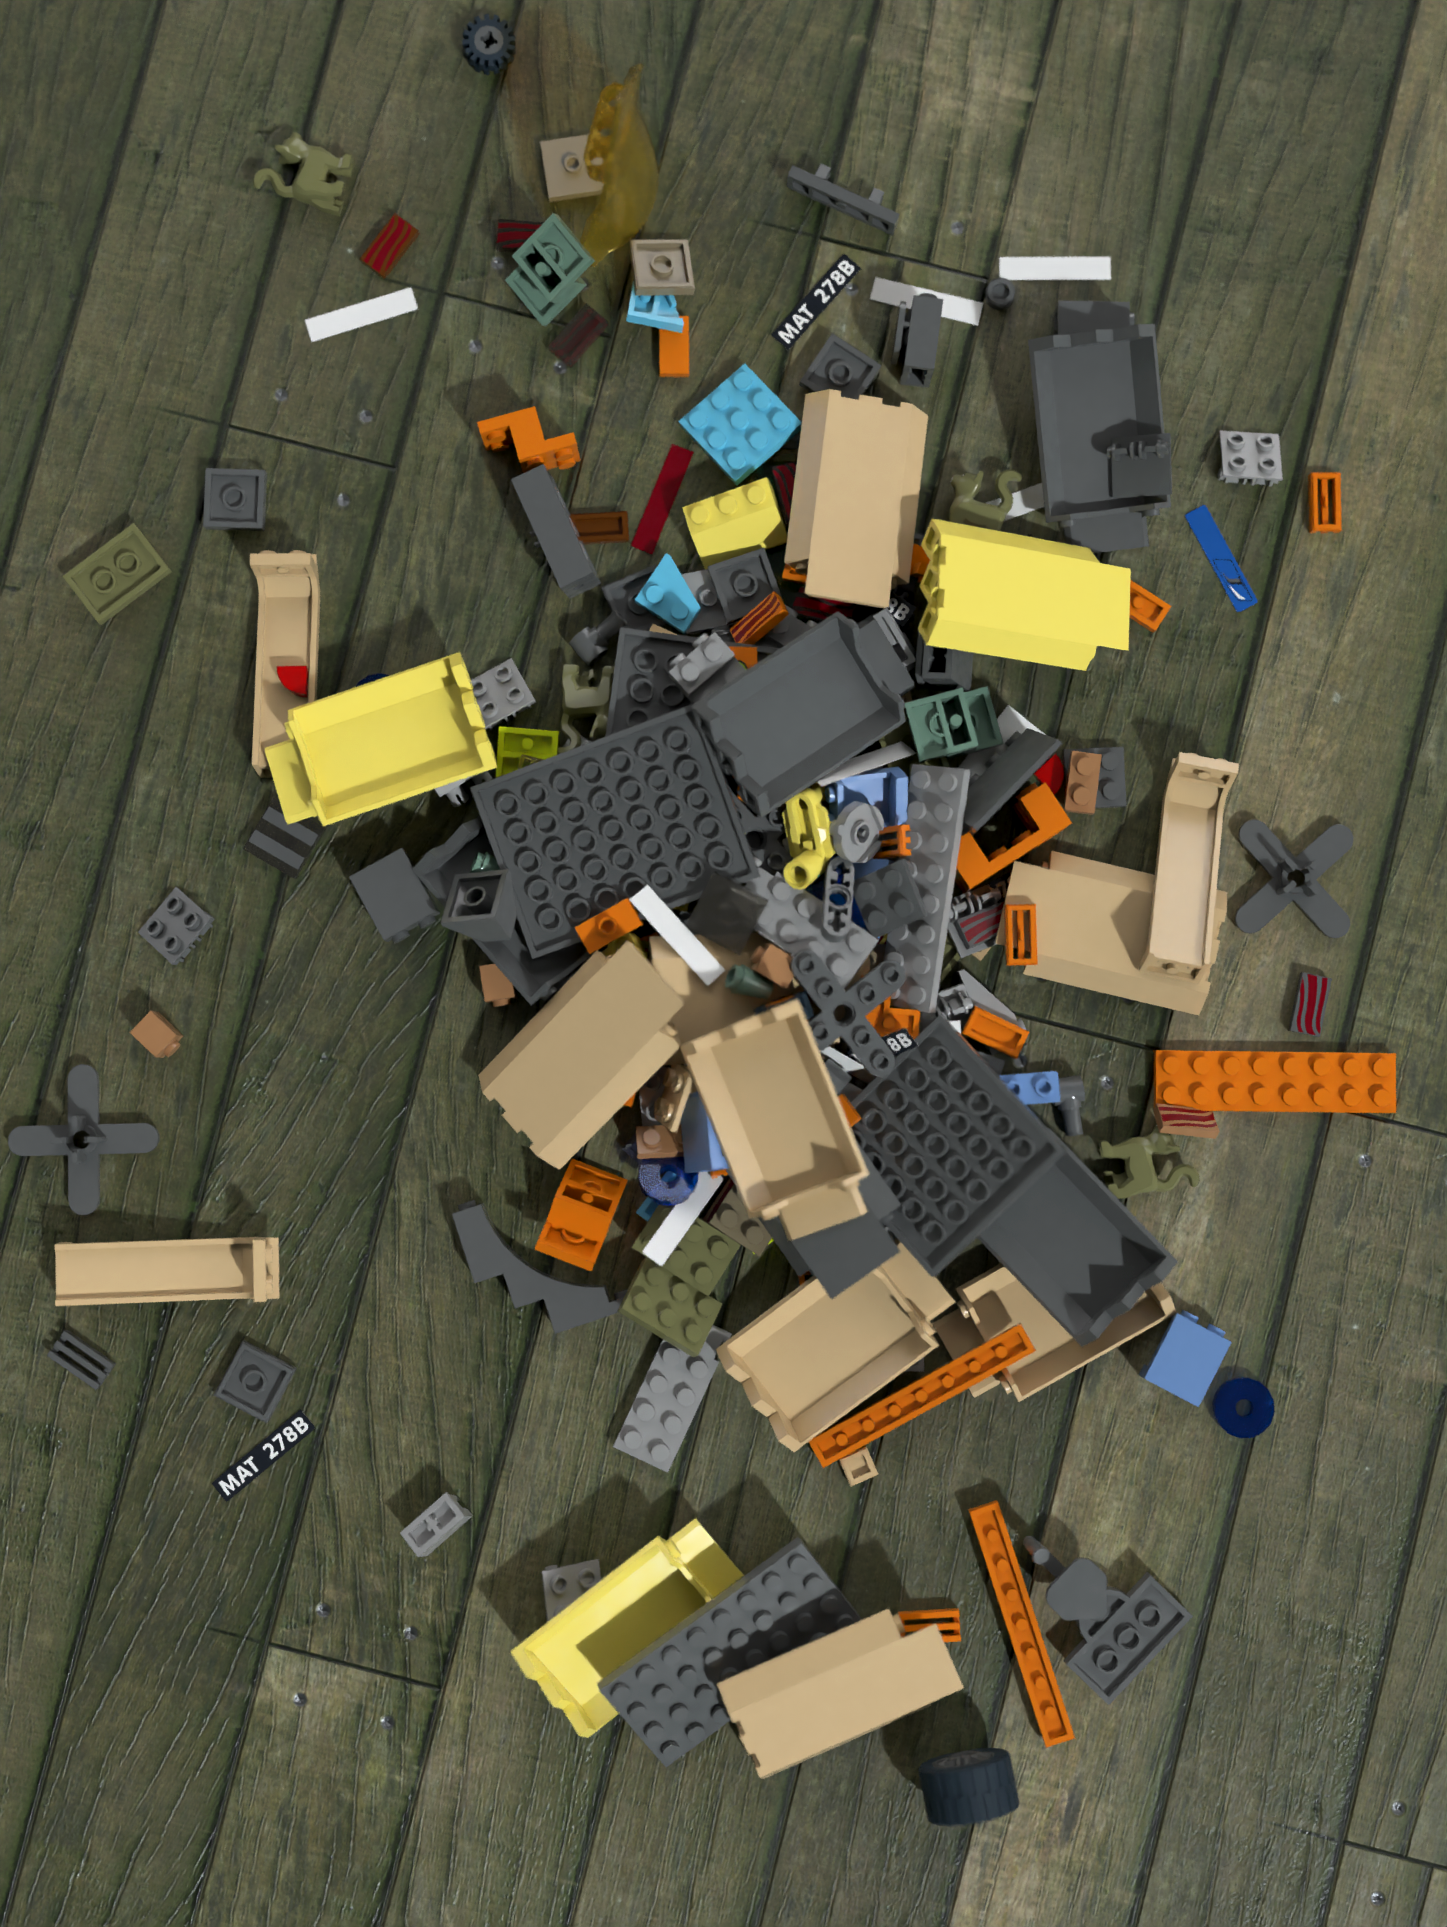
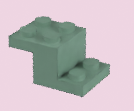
(549, 269)
(953, 724)

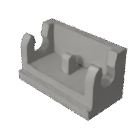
(435, 1525)

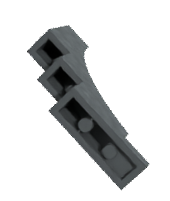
(489, 1256)

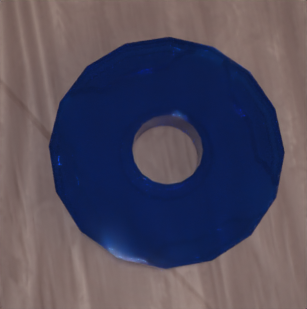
(666, 1192)
(1261, 1409)

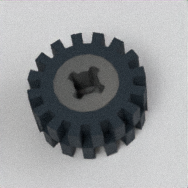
(489, 55)

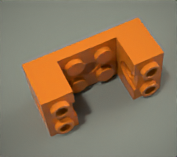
(1041, 817)

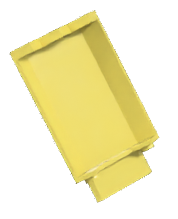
(1021, 597)
(380, 743)
(622, 1618)

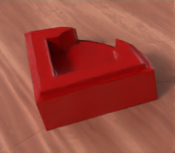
(294, 679)
(1051, 773)

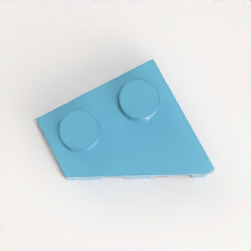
(654, 311)
(669, 596)

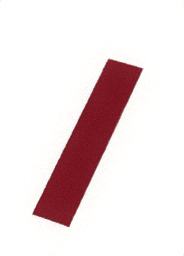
(662, 499)

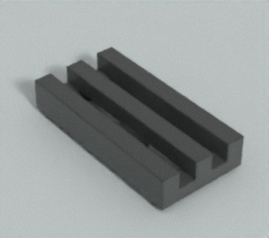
(74, 1369)

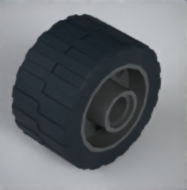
(968, 1787)

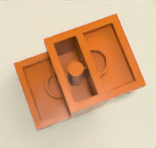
(526, 433)
(581, 1214)

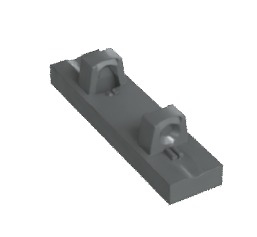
(821, 190)

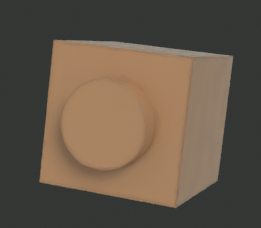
(772, 964)
(496, 986)
(157, 1035)

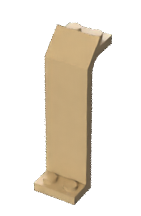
(284, 638)
(1187, 867)
(167, 1270)

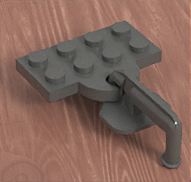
(1118, 1627)

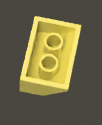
(736, 522)

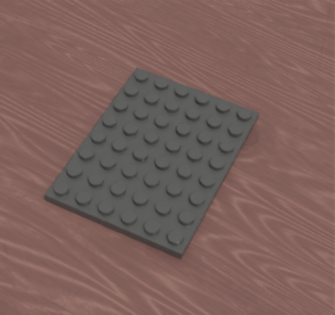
(609, 823)

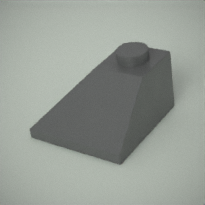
(481, 905)

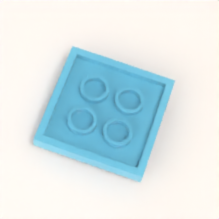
(740, 424)

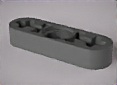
(830, 910)

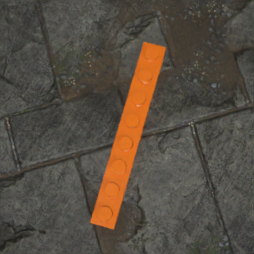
(922, 1395)
(1021, 1623)

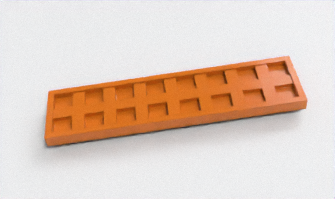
(1276, 1081)

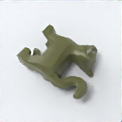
(312, 178)
(975, 513)
(585, 702)
(1139, 1171)

